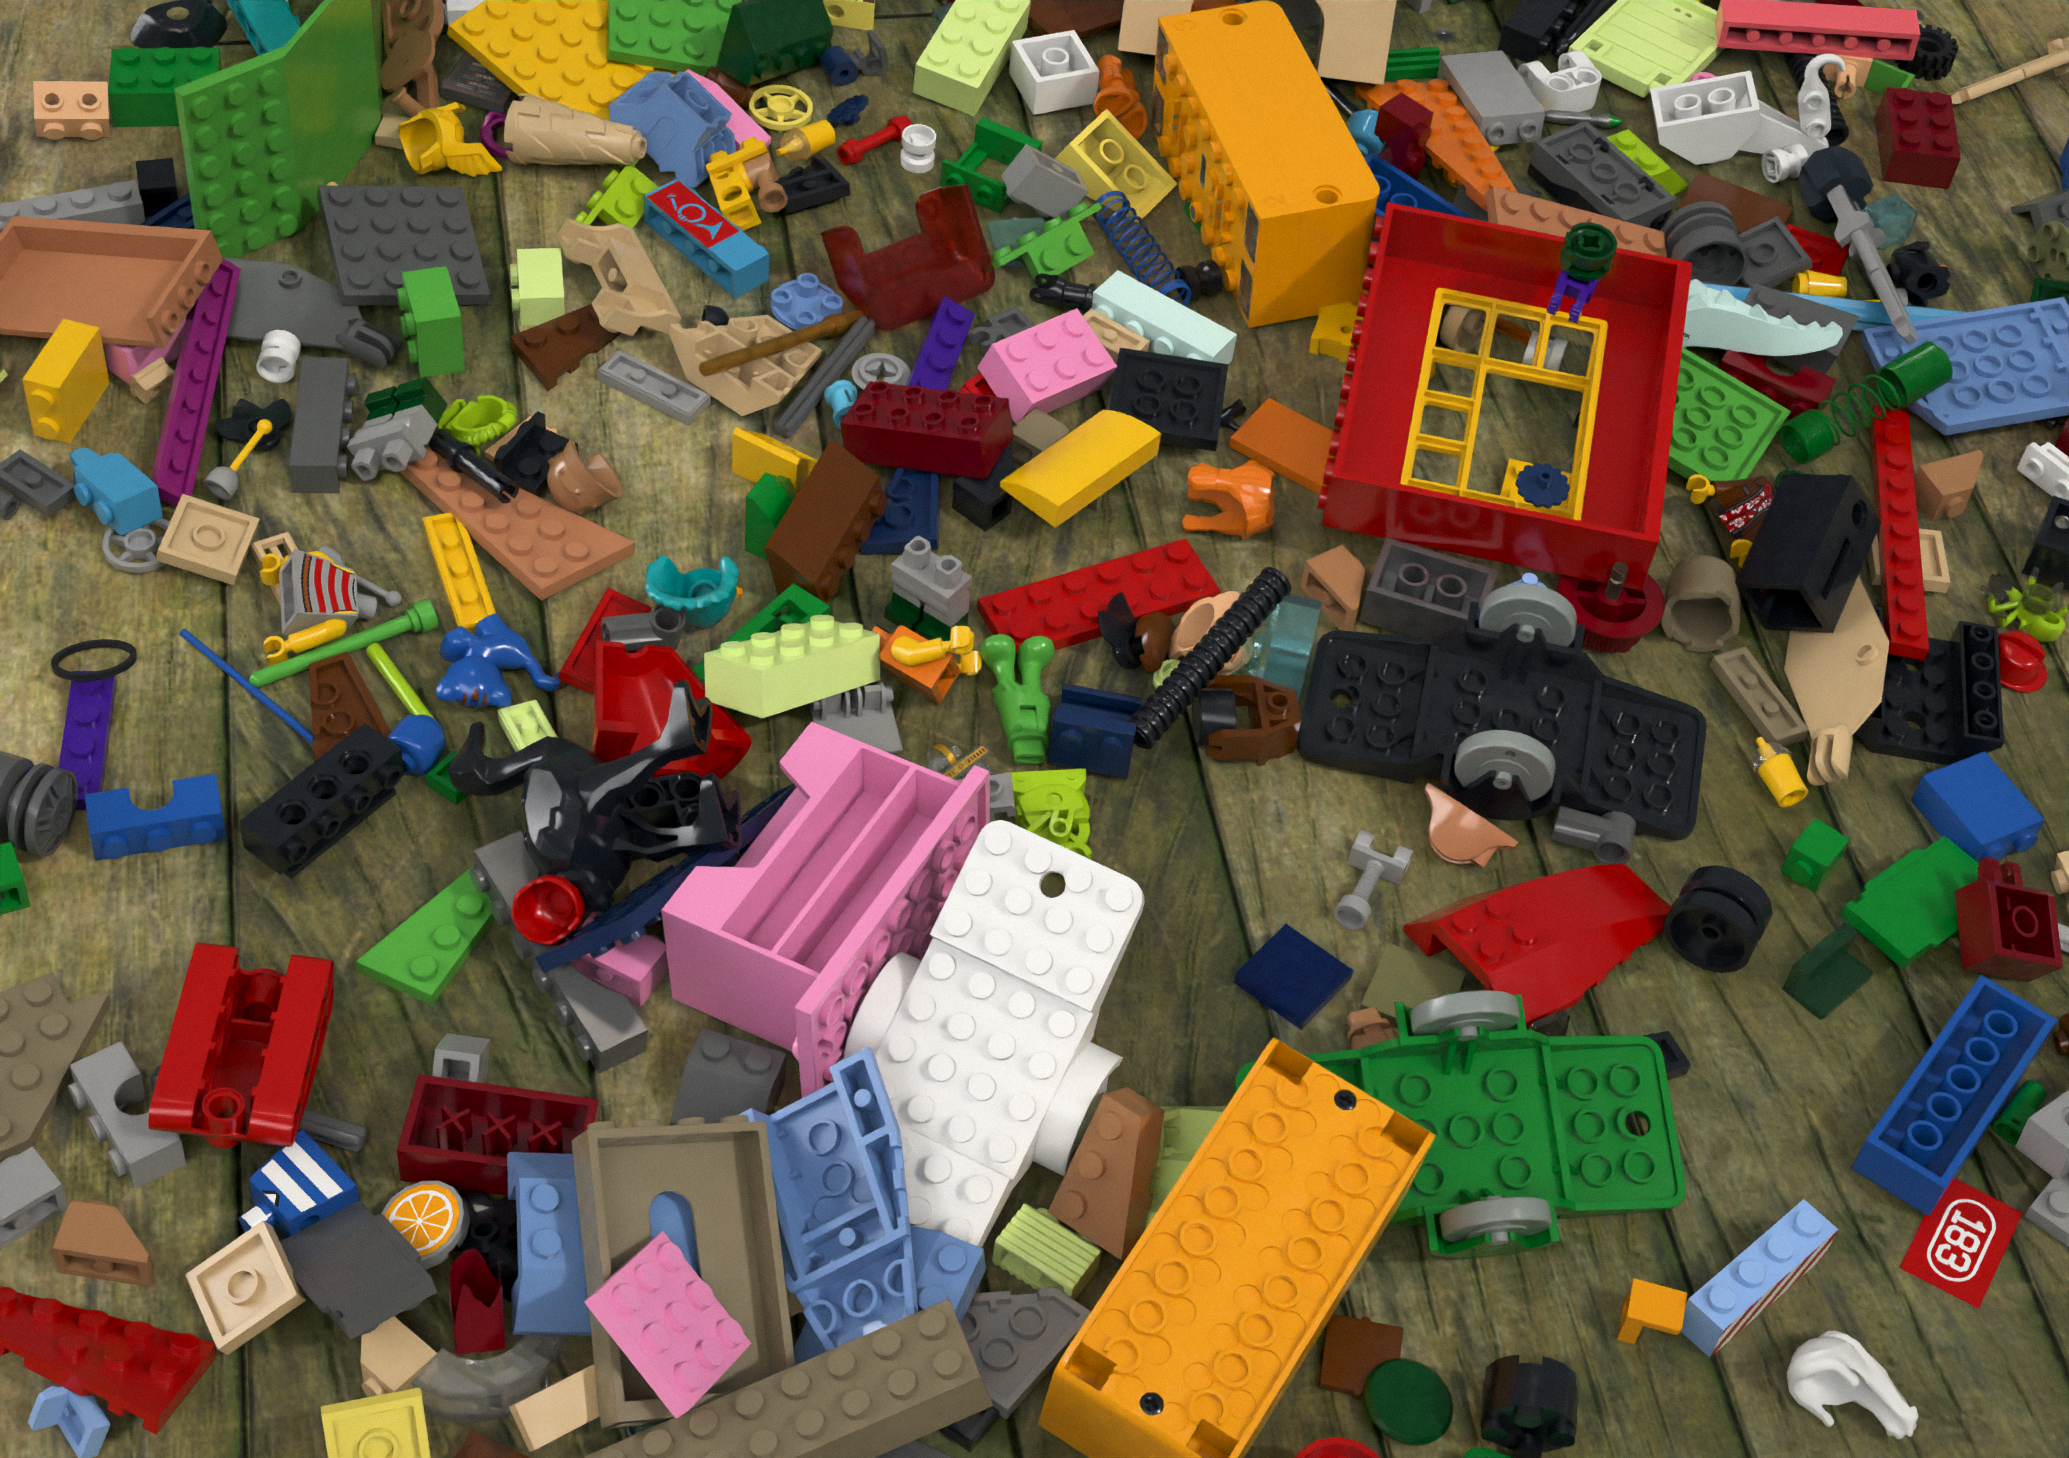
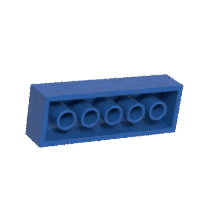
(1953, 1095)

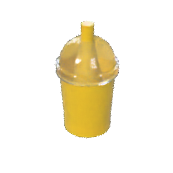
(807, 140)
(1779, 773)

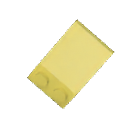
(1115, 161)

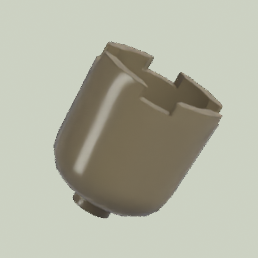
(1702, 603)

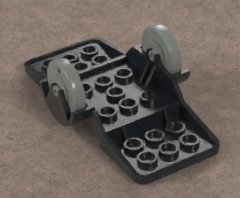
(1506, 718)

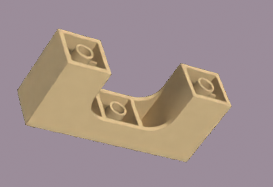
(1350, 39)

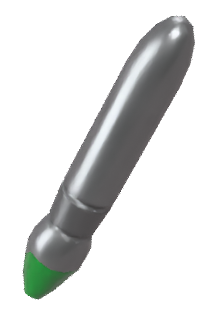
(1574, 118)

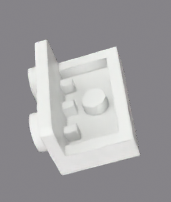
(2046, 468)

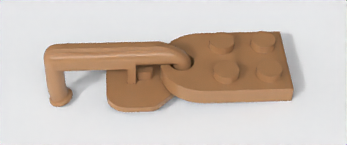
(409, 42)

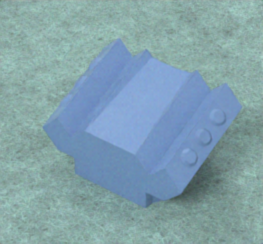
(678, 121)

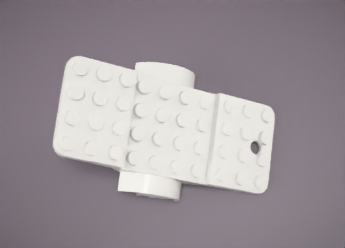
(997, 1026)

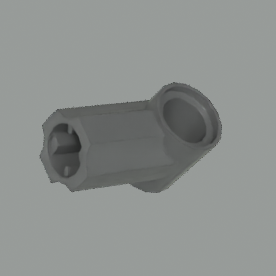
(645, 628)
(1607, 836)

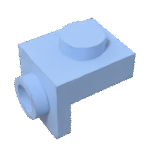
(78, 1417)

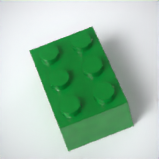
(145, 81)

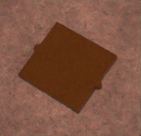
(1354, 1350)

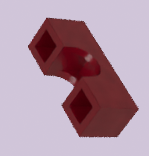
(1406, 130)
(1793, 392)

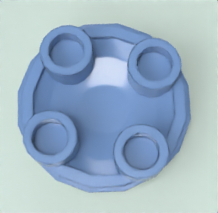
(804, 302)

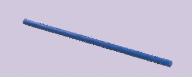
(246, 684)

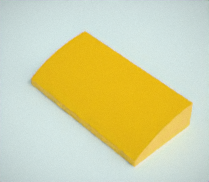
(1083, 465)

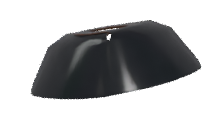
(202, 26)

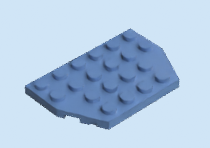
(2004, 363)

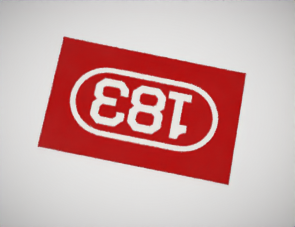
(1962, 1242)

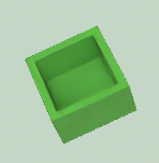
(431, 321)

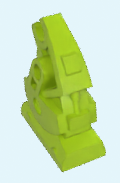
(1054, 806)

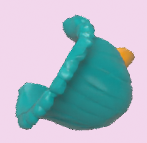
(701, 594)

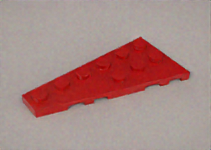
(102, 1355)

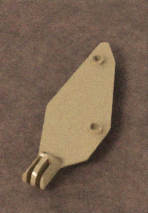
(1838, 683)

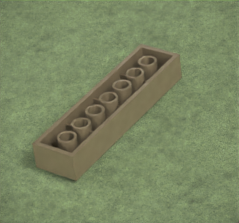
(837, 1404)

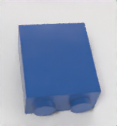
(1978, 808)

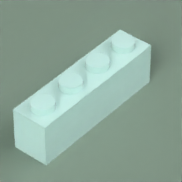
(1164, 322)

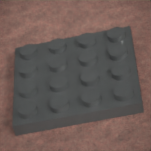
(395, 230)

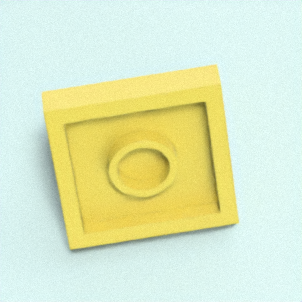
(377, 1427)

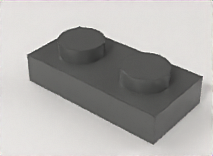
(35, 483)

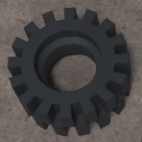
(1933, 54)

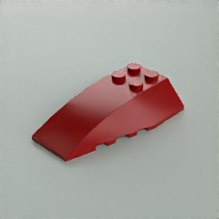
(1547, 933)

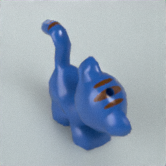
(477, 658)

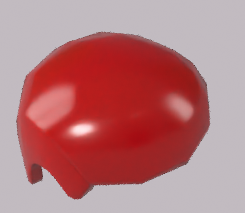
(547, 909)

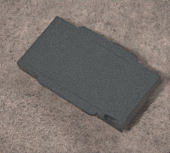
(357, 1269)

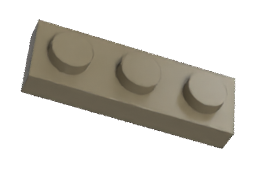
(1759, 697)

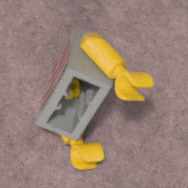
(315, 599)

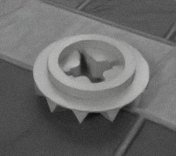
(870, 365)

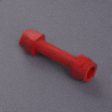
(852, 151)

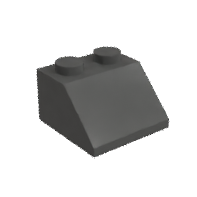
(729, 1078)

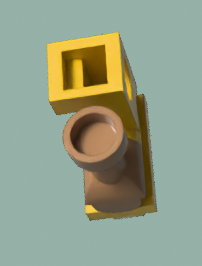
(741, 173)

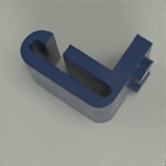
(1093, 731)

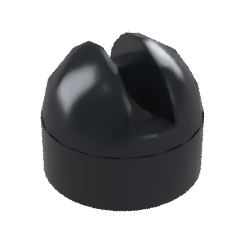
(715, 315)

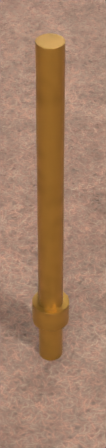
(830, 326)

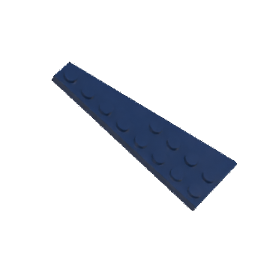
(645, 902)

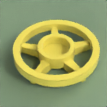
(780, 107)

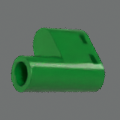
(2018, 1110)

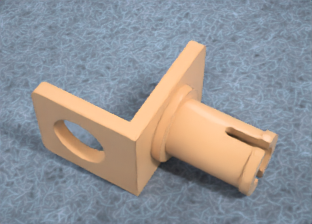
(1854, 75)

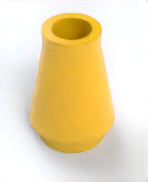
(1819, 284)

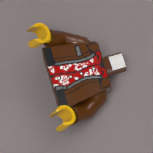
(1738, 504)

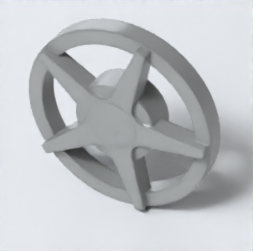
(138, 545)

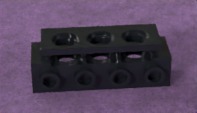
(324, 802)

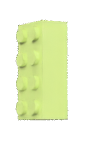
(969, 52)
(792, 666)

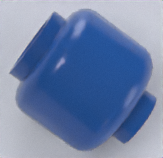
(420, 741)

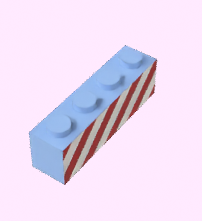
(1757, 1277)

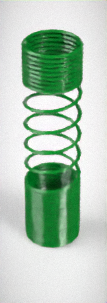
(1902, 383)

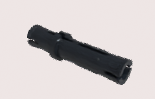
(464, 458)

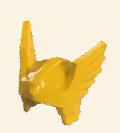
(437, 141)

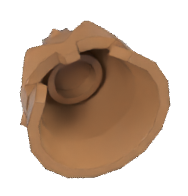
(580, 487)

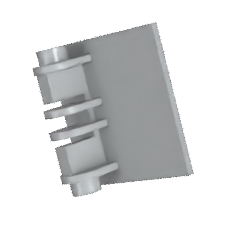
(861, 716)

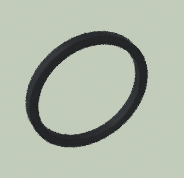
(58, 657)

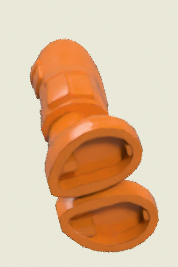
(1120, 96)

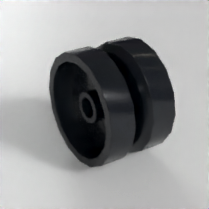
(1718, 919)

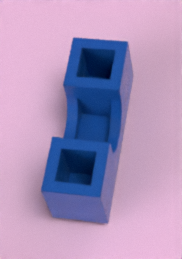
(188, 819)

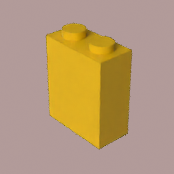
(66, 381)

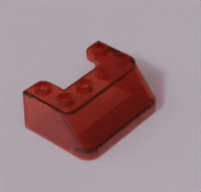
(915, 273)

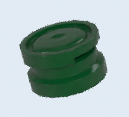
(1588, 251)

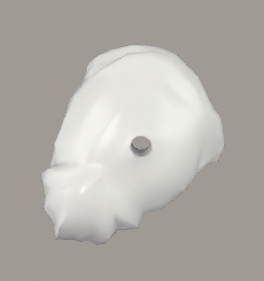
(1839, 1371)

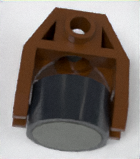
(1271, 713)

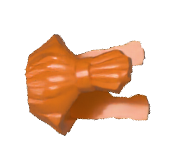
(1240, 493)

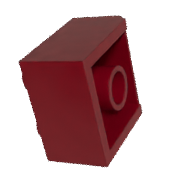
(2007, 926)

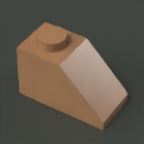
(1947, 484)
(1337, 581)
(100, 1245)

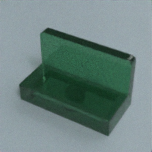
(1827, 974)

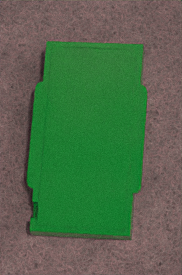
(1913, 901)

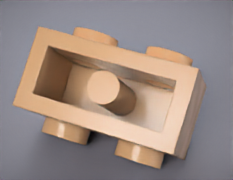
(71, 109)

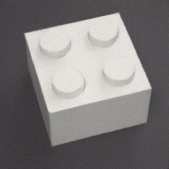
(1053, 72)

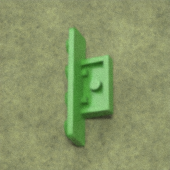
(1055, 248)

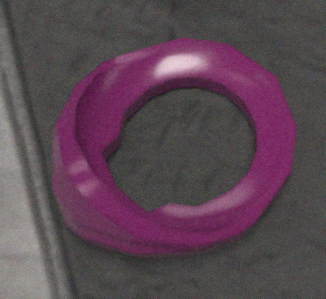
(491, 122)

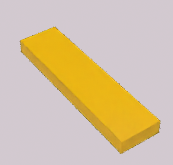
(458, 570)

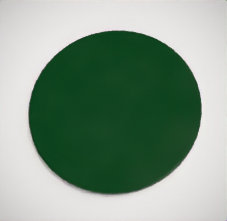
(1408, 1401)

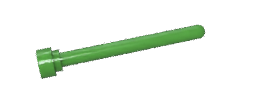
(418, 618)

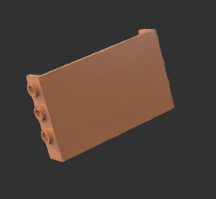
(104, 275)

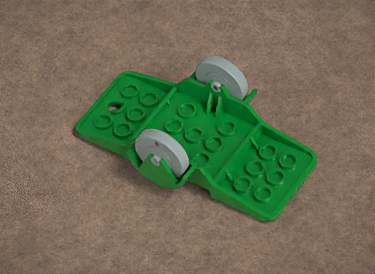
(1519, 1122)

